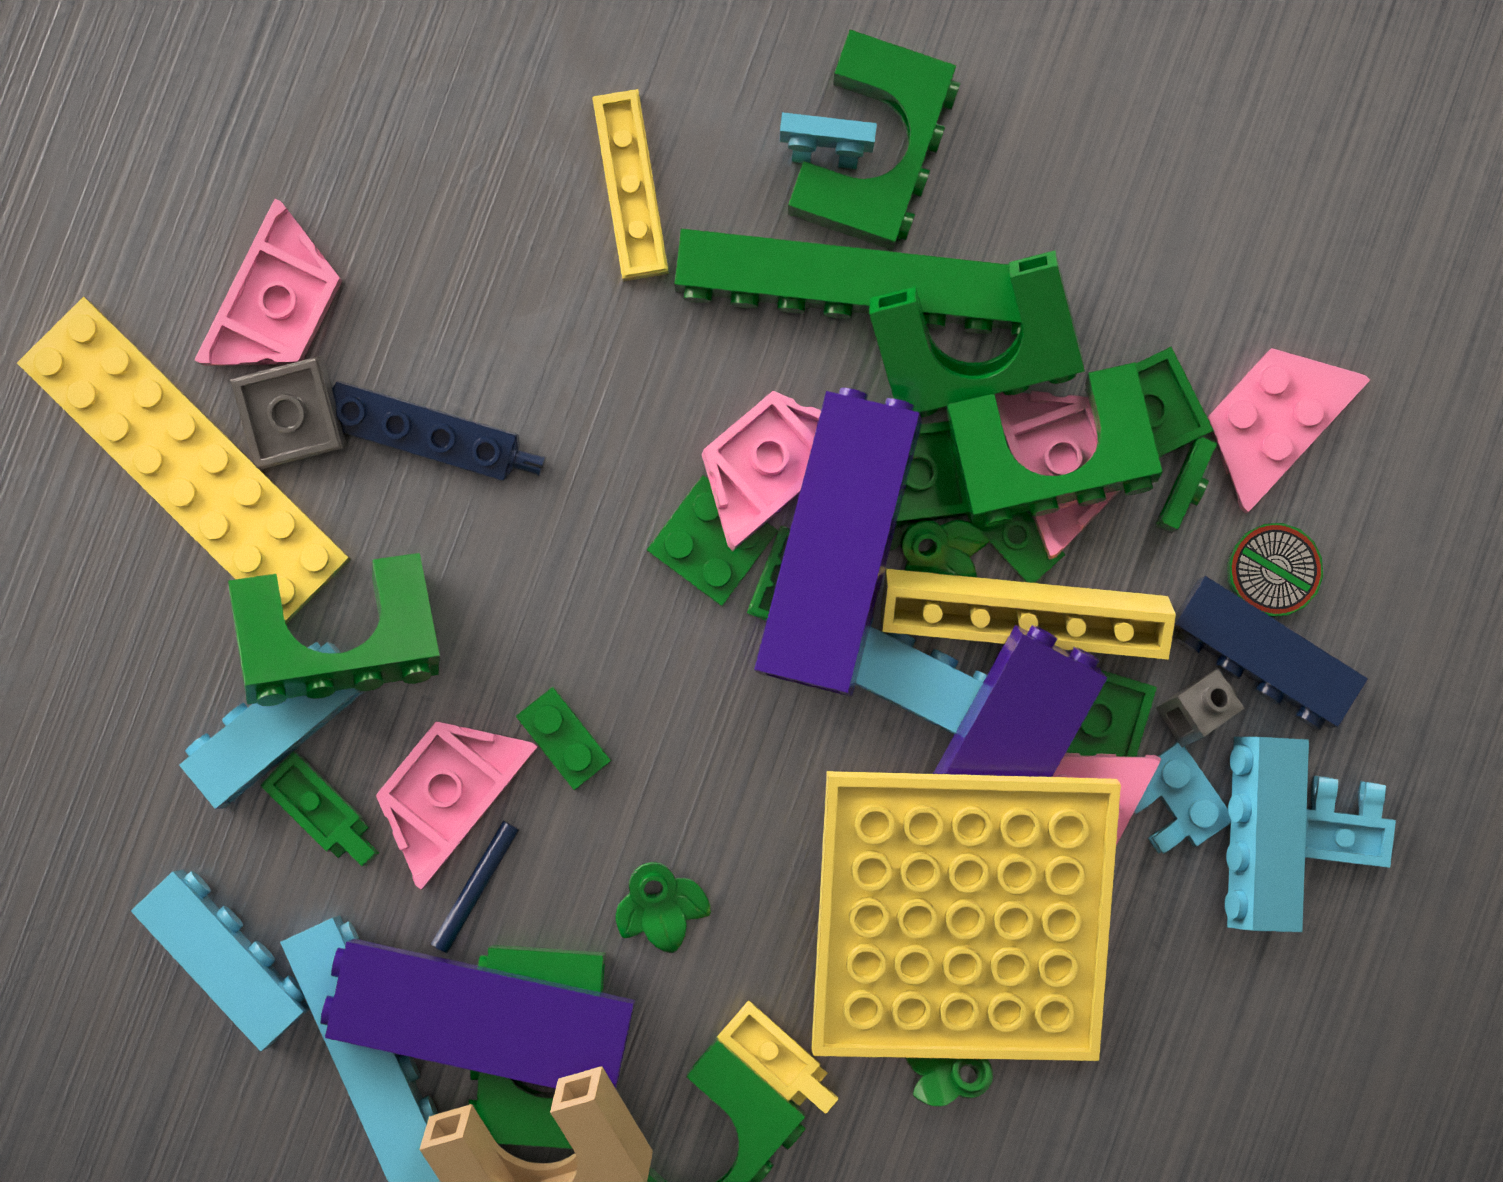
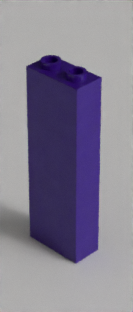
(839, 541)
(1025, 709)
(473, 1015)

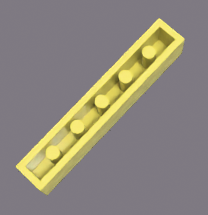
(992, 607)

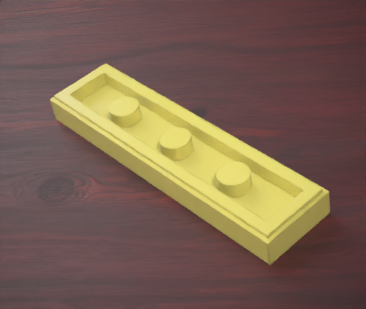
(630, 185)

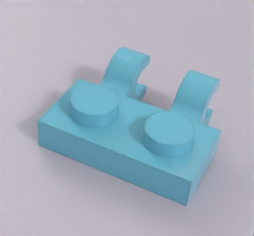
(847, 137)
(1189, 799)
(1346, 836)

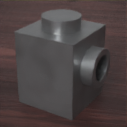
(1200, 707)

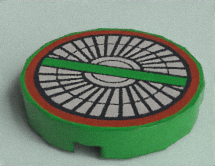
(1275, 569)

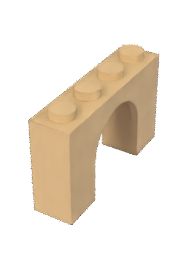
(589, 1115)

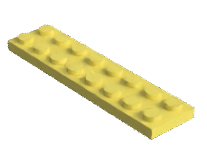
(181, 456)

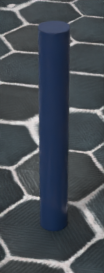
(475, 886)

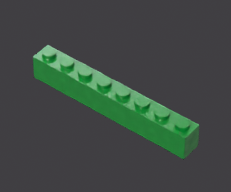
(842, 279)

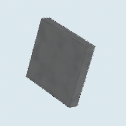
(288, 412)

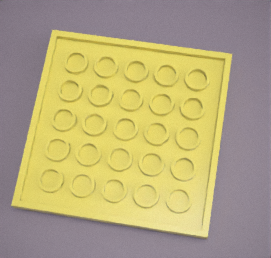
(964, 916)

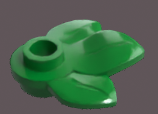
(951, 547)
(663, 913)
(942, 1080)

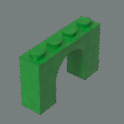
(917, 91)
(930, 379)
(1001, 486)
(283, 668)
(508, 1106)
(756, 1108)

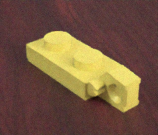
(777, 1057)

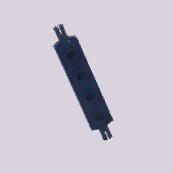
(431, 433)

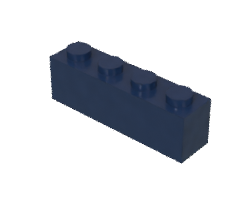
(1267, 653)

